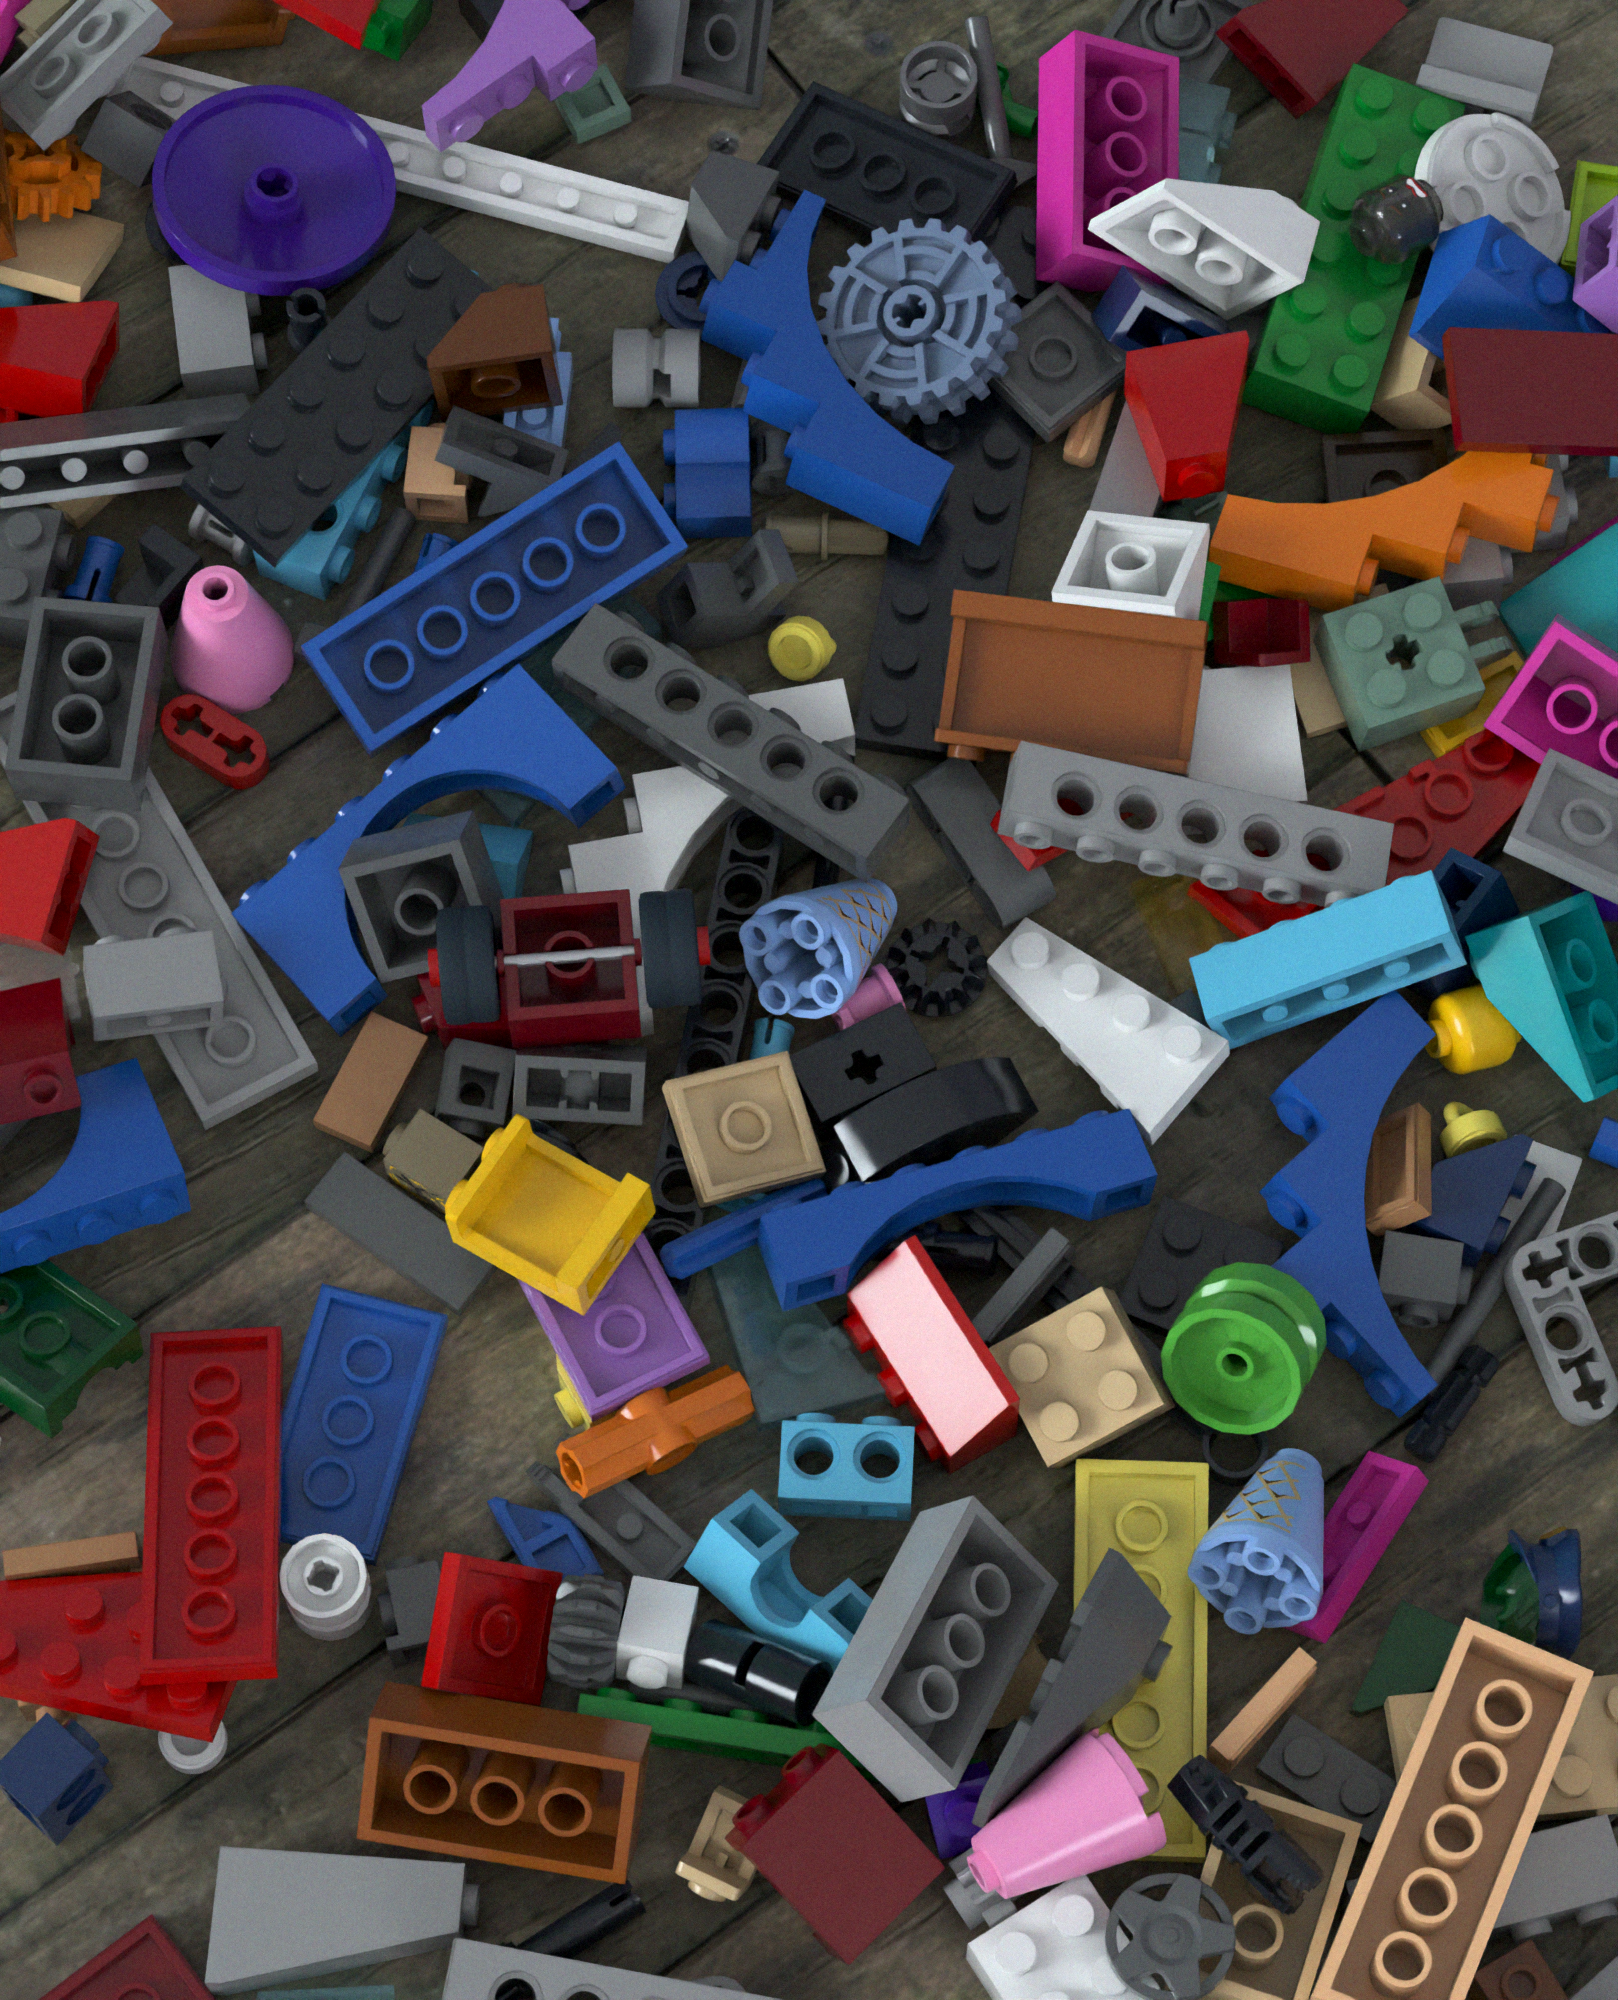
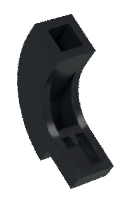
(928, 1116)

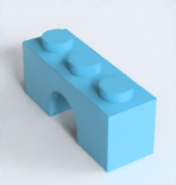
(748, 1568)

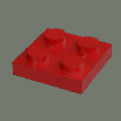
(491, 1629)

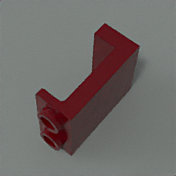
(36, 1052)
(834, 1850)

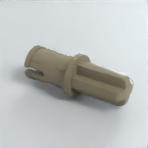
(828, 535)

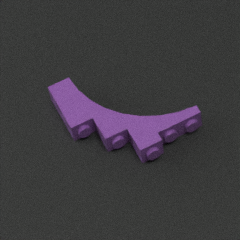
(526, 48)

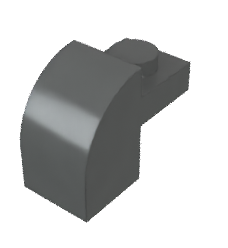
(731, 599)

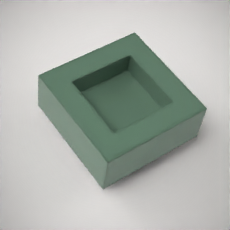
(594, 107)

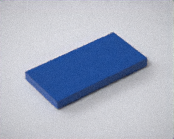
(354, 1415)

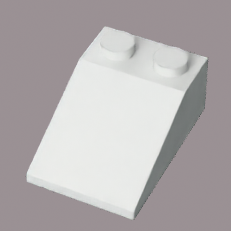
(1214, 240)

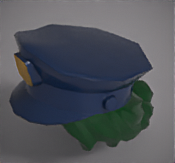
(1537, 1591)

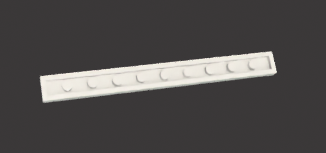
(472, 174)

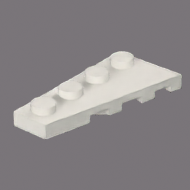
(1121, 1034)

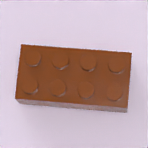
(504, 1782)

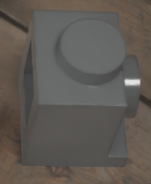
(489, 1072)
(409, 1607)

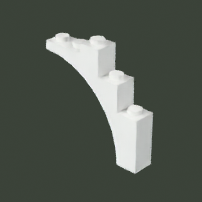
(680, 813)

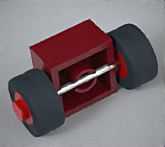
(569, 963)

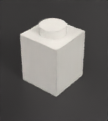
(656, 1633)

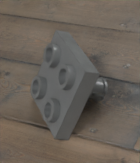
(1180, 30)

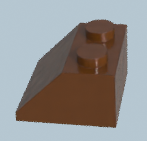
(498, 355)

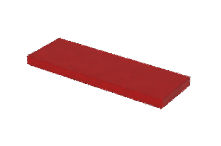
(212, 1507)

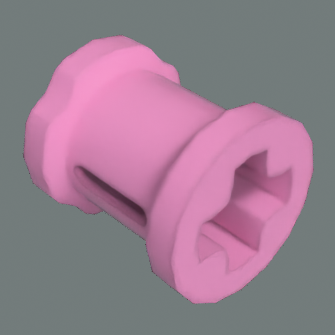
(871, 997)

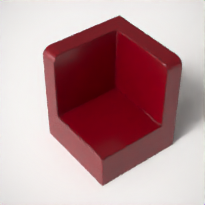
(1261, 631)

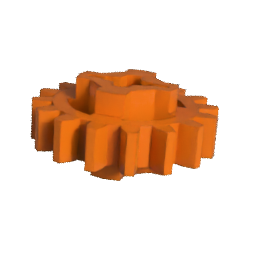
(50, 178)

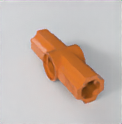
(655, 1431)

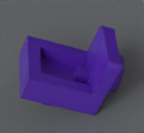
(952, 1812)

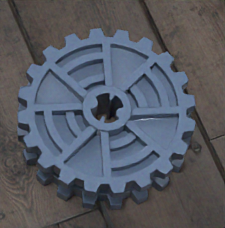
(920, 320)

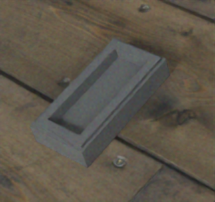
(1024, 1288)

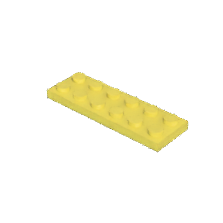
(1156, 1521)

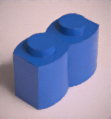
(710, 473)

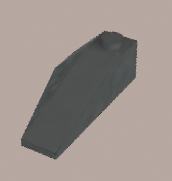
(1102, 1663)

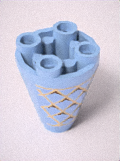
(816, 945)
(1267, 1547)

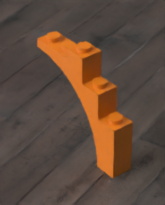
(1415, 530)

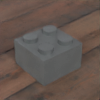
(406, 877)

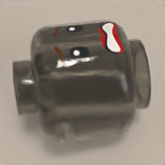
(1396, 219)

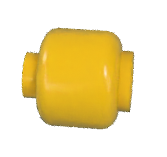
(1469, 1031)

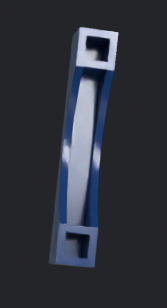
(1079, 1169)

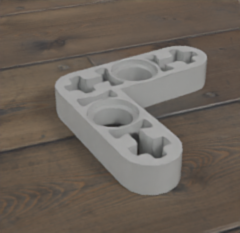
(1563, 1299)

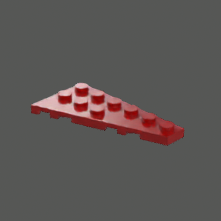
(1438, 805)
(78, 1651)

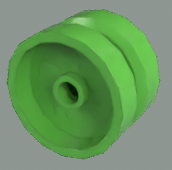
(1244, 1348)

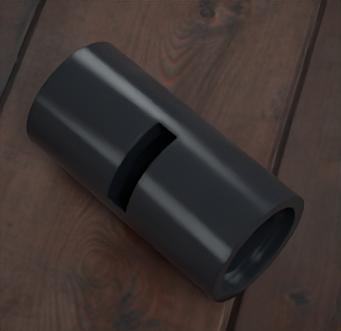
(757, 1671)

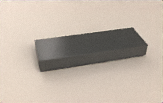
(399, 1233)

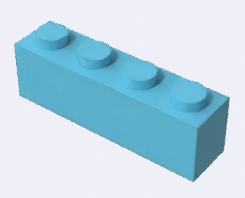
(1327, 960)

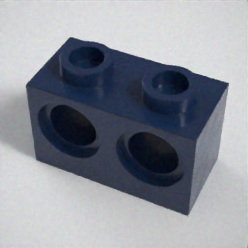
(55, 1776)

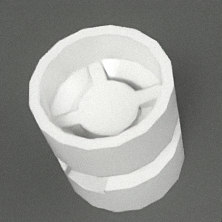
(327, 1587)

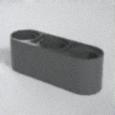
(958, 815)

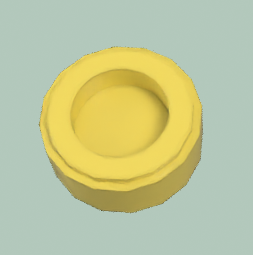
(800, 648)
(1469, 1129)

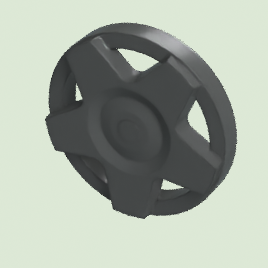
(1170, 1937)

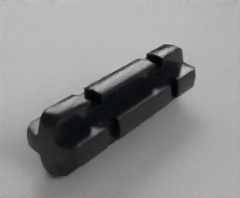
(1451, 1403)

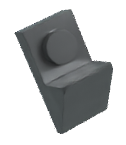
(506, 458)

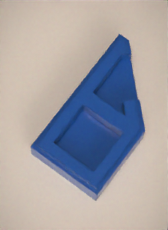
(544, 1539)

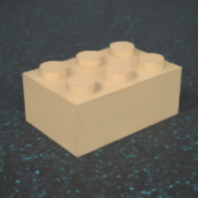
(1273, 1951)

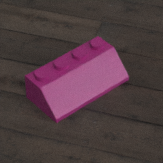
(1101, 139)
(1563, 700)

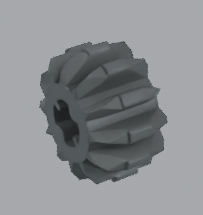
(585, 1631)

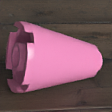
(230, 642)
(1068, 1822)

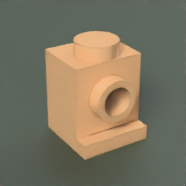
(432, 488)

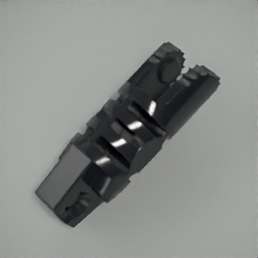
(1246, 1834)

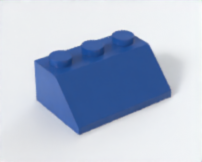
(1494, 281)

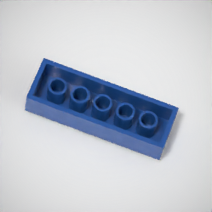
(494, 599)

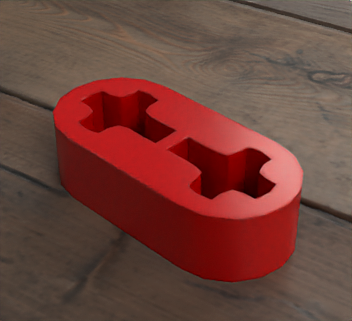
(207, 752)

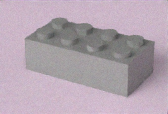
(936, 1650)

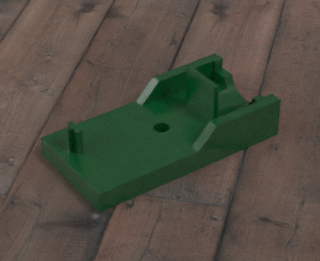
(56, 1342)

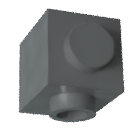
(1422, 1278)

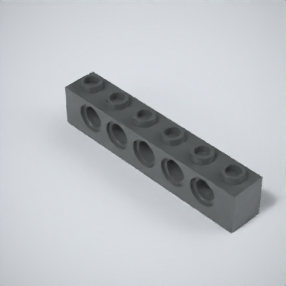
(850, 838)

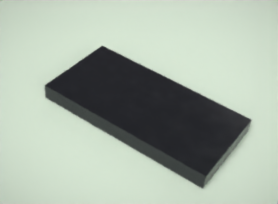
(882, 168)

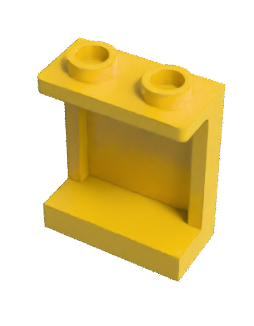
(547, 1215)

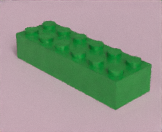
(1332, 333)

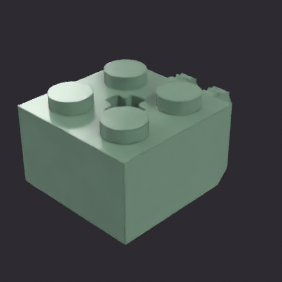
(1425, 631)

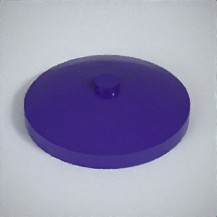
(273, 189)

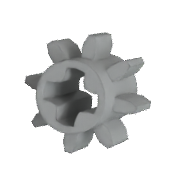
(970, 1899)

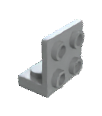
(1486, 69)

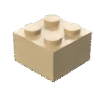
(1081, 1377)

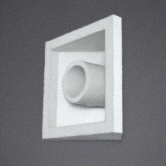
(1136, 565)

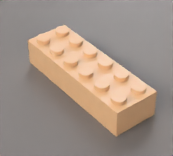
(1456, 1822)

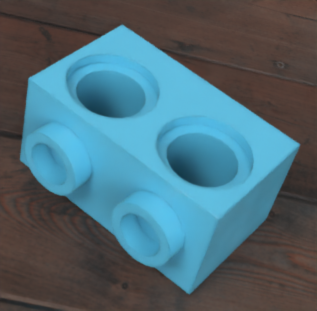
(845, 1487)

